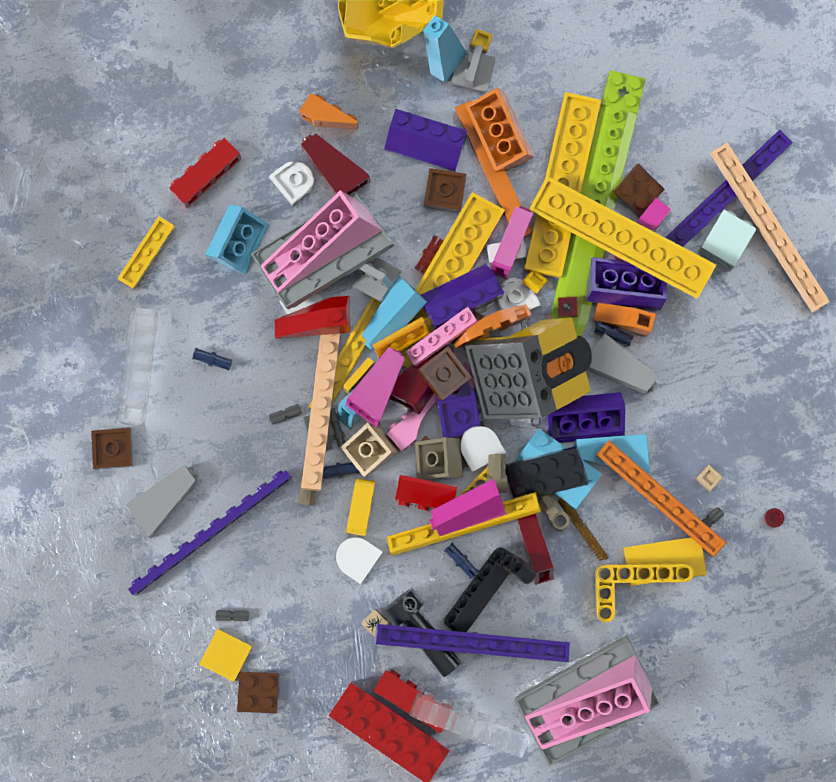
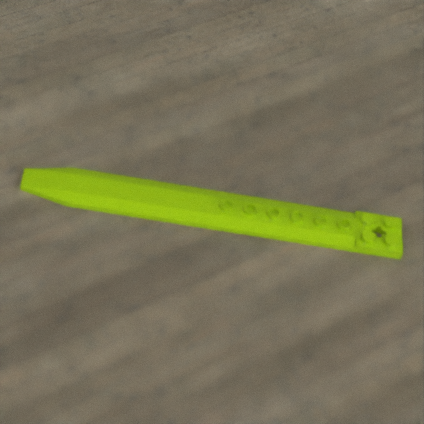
(601, 176)

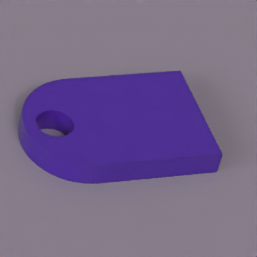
(458, 412)

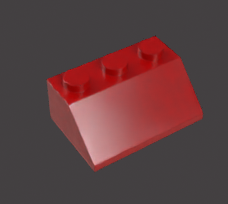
(423, 493)

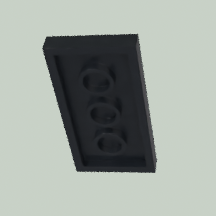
(547, 473)

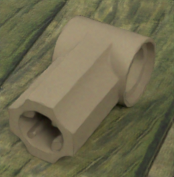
(496, 471)
(306, 497)
(553, 510)

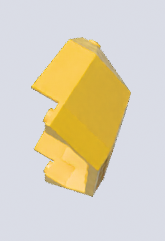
(387, 21)

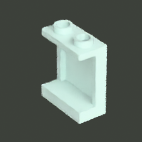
(727, 239)

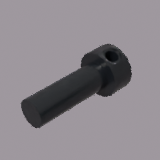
(406, 612)

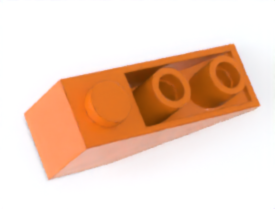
(322, 114)
(625, 318)

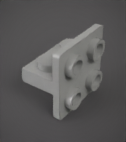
(474, 70)
(376, 278)

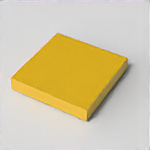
(359, 374)
(225, 655)

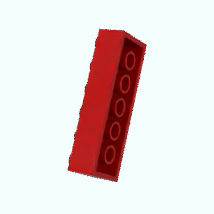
(389, 732)

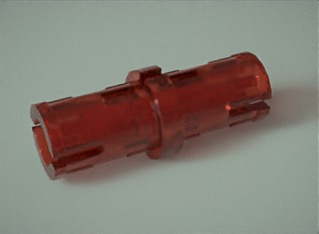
(428, 254)

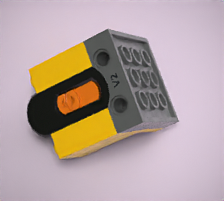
(530, 370)

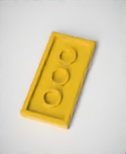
(672, 551)

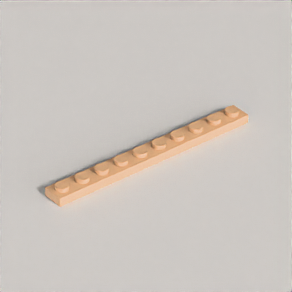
(769, 227)
(320, 412)

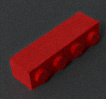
(205, 172)
(399, 692)

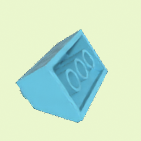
(542, 444)

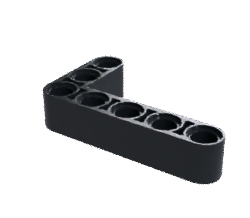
(485, 585)

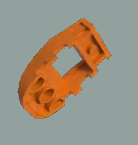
(499, 320)

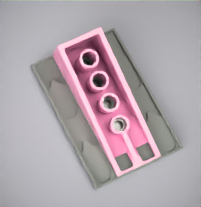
(322, 249)
(587, 700)

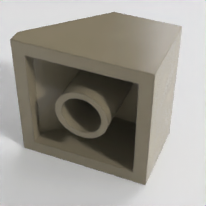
(438, 459)

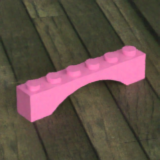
(406, 431)

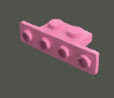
(442, 336)

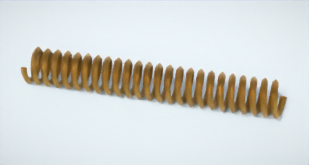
(583, 530)

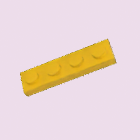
(146, 252)

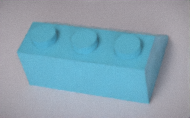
(236, 238)

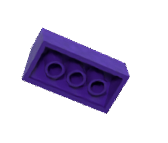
(425, 140)
(624, 285)
(469, 290)
(588, 418)

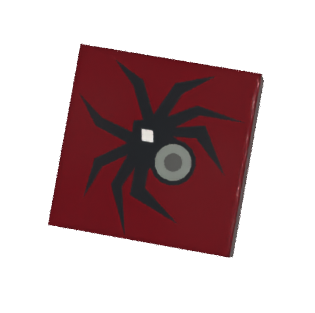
(567, 307)

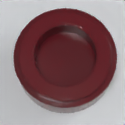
(774, 517)

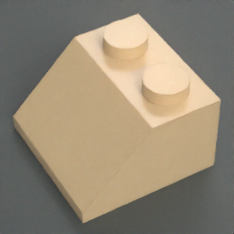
(369, 449)

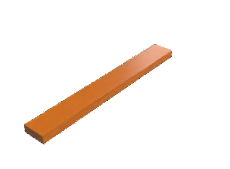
(498, 180)
(661, 498)

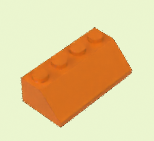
(499, 130)

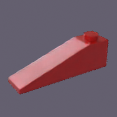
(320, 318)

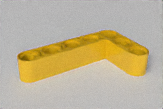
(633, 577)

